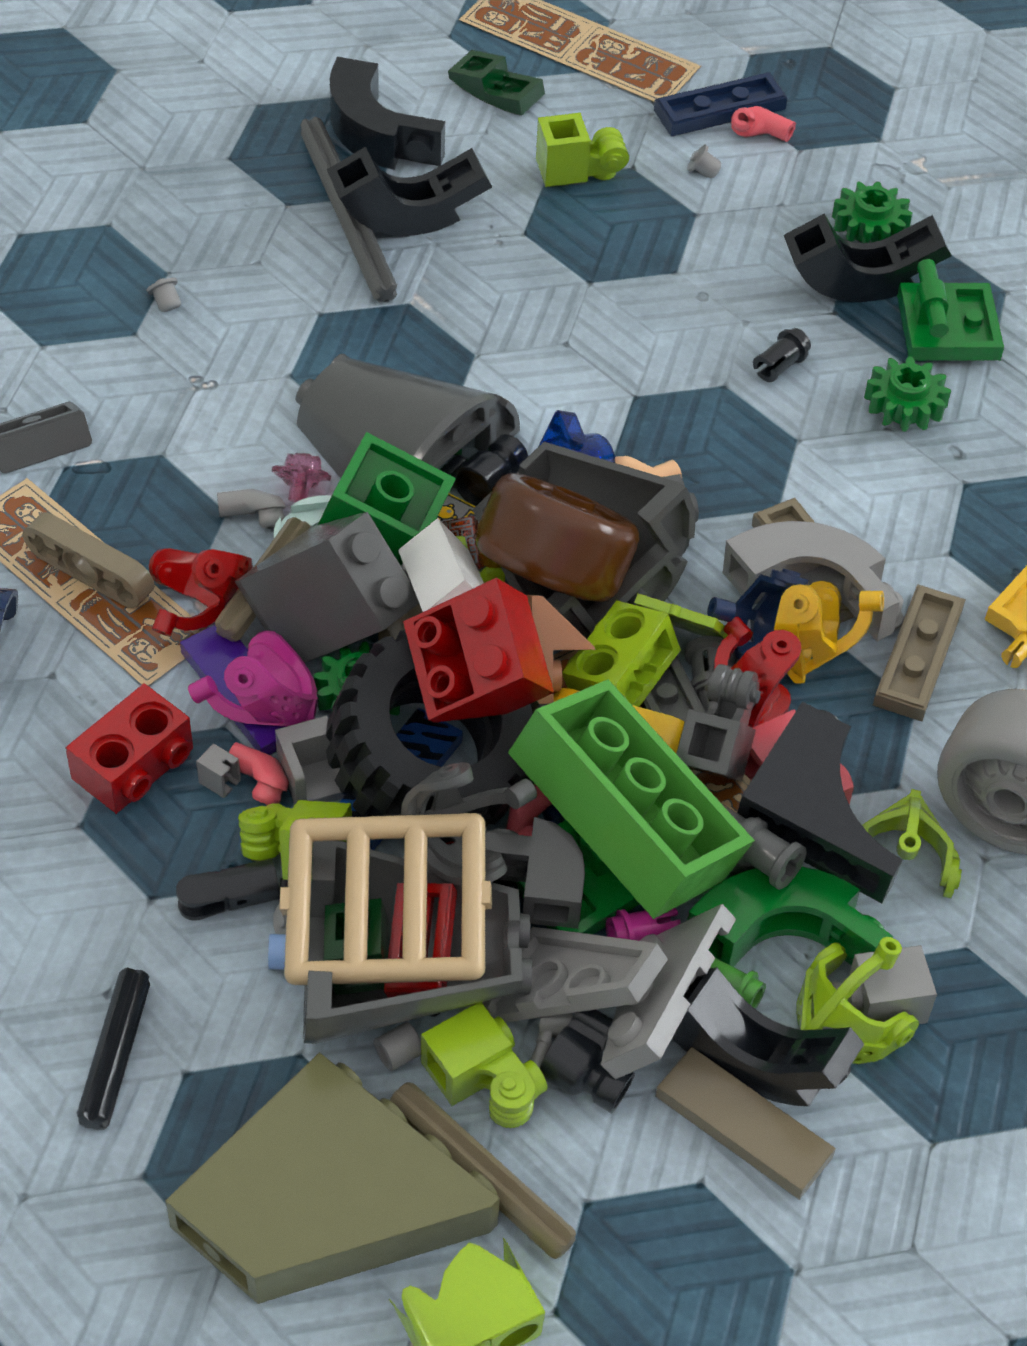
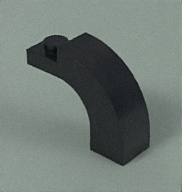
(365, 123)
(407, 204)
(863, 270)
(761, 1053)

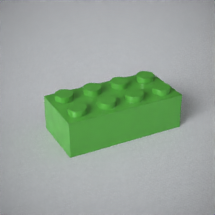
(630, 797)

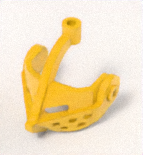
(814, 618)

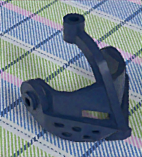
(764, 614)

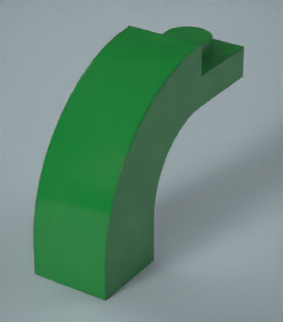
(809, 907)

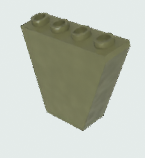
(326, 1190)

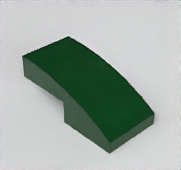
(489, 80)

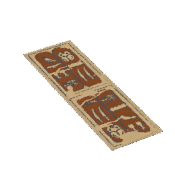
(114, 628)

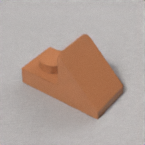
(554, 634)

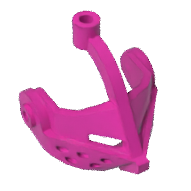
(267, 682)

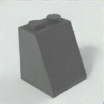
(329, 587)

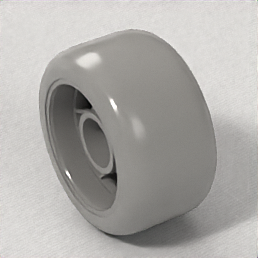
(986, 769)

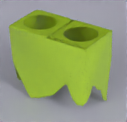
(477, 1304)

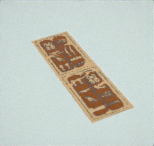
(583, 45)

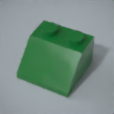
(394, 489)

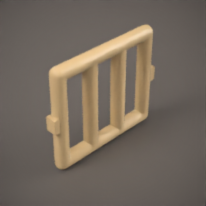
(413, 965)

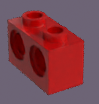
(128, 742)

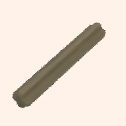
(516, 1199)

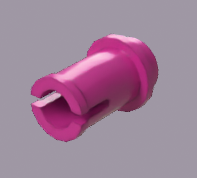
(639, 924)

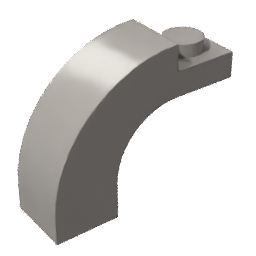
(819, 555)

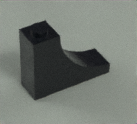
(805, 803)

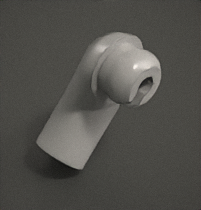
(250, 502)

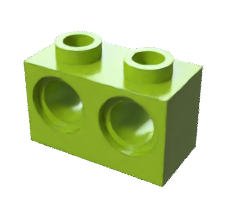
(630, 650)

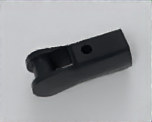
(227, 889)

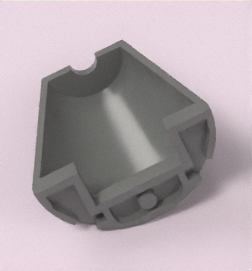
(399, 407)
(653, 503)
(337, 1016)

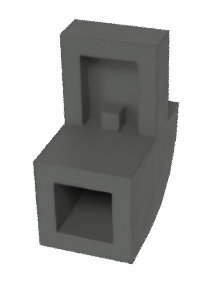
(549, 866)

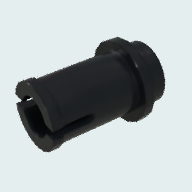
(790, 348)

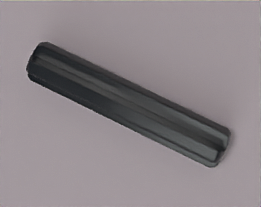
(113, 1049)

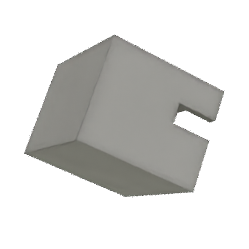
(217, 768)

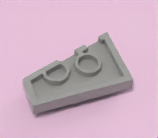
(580, 974)
(646, 1028)

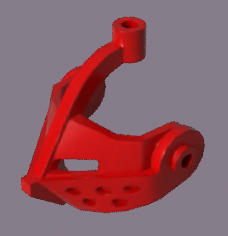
(201, 576)
(770, 660)

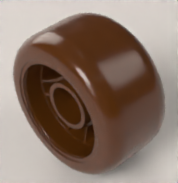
(556, 538)

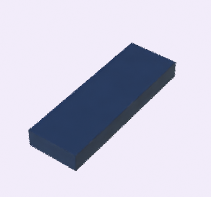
(717, 103)

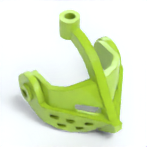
(917, 820)
(835, 1010)

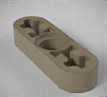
(88, 560)

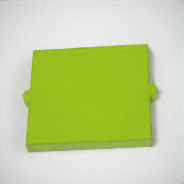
(684, 618)

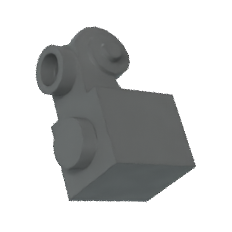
(721, 737)

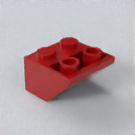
(478, 654)

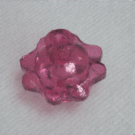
(301, 473)

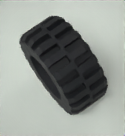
(376, 762)

